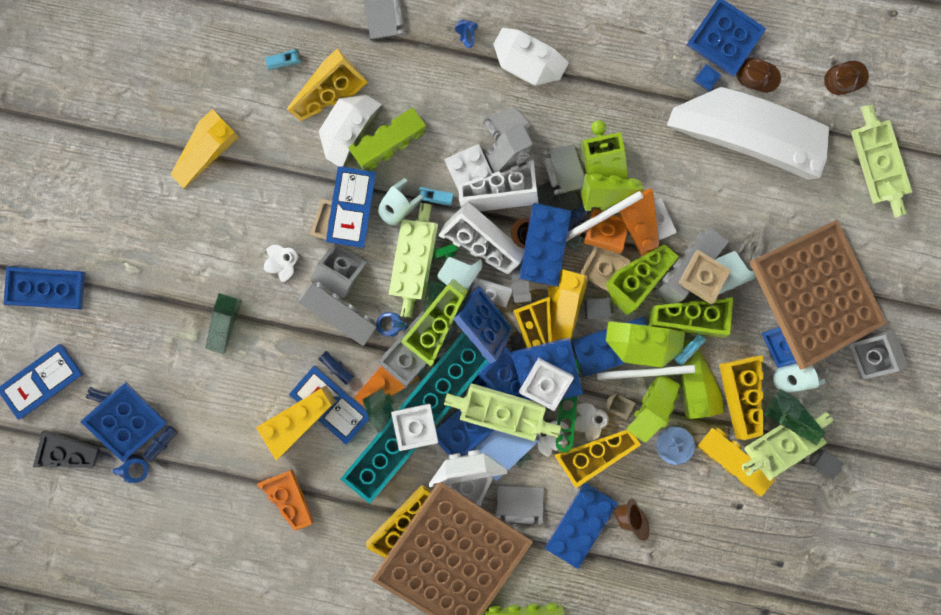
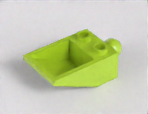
(604, 160)

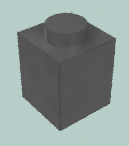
(598, 308)
(825, 463)

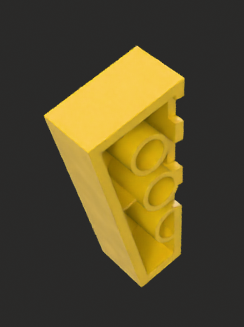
(744, 395)
(289, 425)
(592, 458)
(732, 459)
(388, 534)

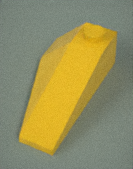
(331, 81)
(205, 145)
(566, 303)

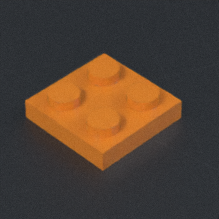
(607, 234)

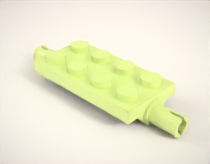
(881, 161)
(413, 259)
(503, 412)
(781, 450)

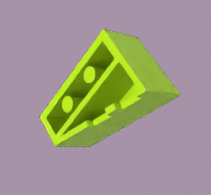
(607, 191)
(655, 408)

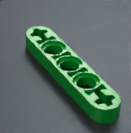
(570, 415)

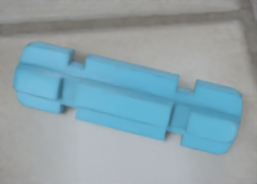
(690, 349)

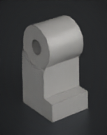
(520, 288)

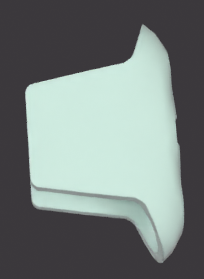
(398, 203)
(460, 271)
(739, 272)
(806, 378)

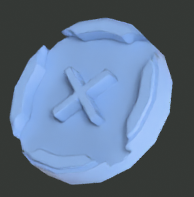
(675, 445)

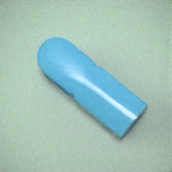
(279, 60)
(439, 197)

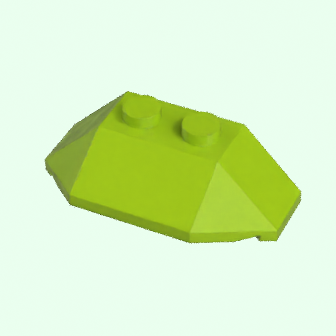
(644, 343)

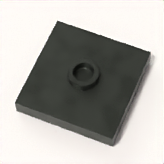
(564, 201)

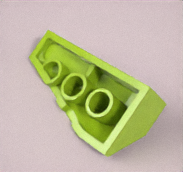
(636, 280)
(700, 389)

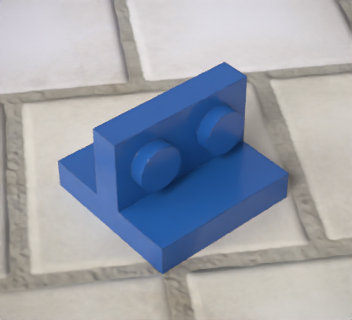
(778, 347)

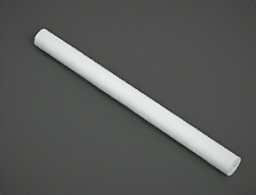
(604, 215)
(646, 372)

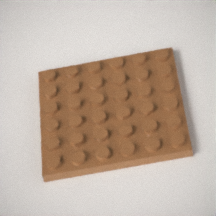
(818, 293)
(451, 556)

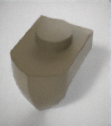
(620, 406)

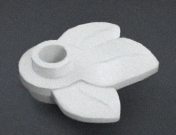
(278, 263)
(586, 421)
(547, 442)

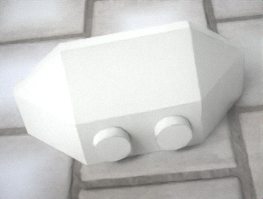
(528, 57)
(347, 126)
(467, 467)

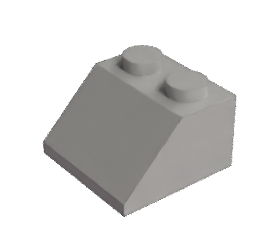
(339, 270)
(878, 354)

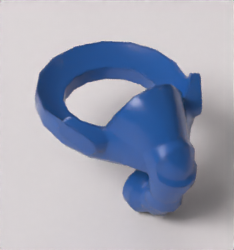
(462, 29)
(397, 324)
(123, 472)

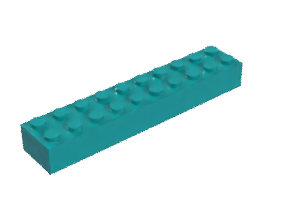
(382, 456)

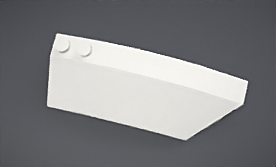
(755, 130)

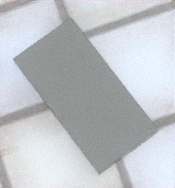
(402, 362)

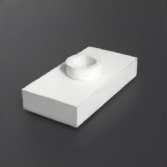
(664, 224)
(497, 293)

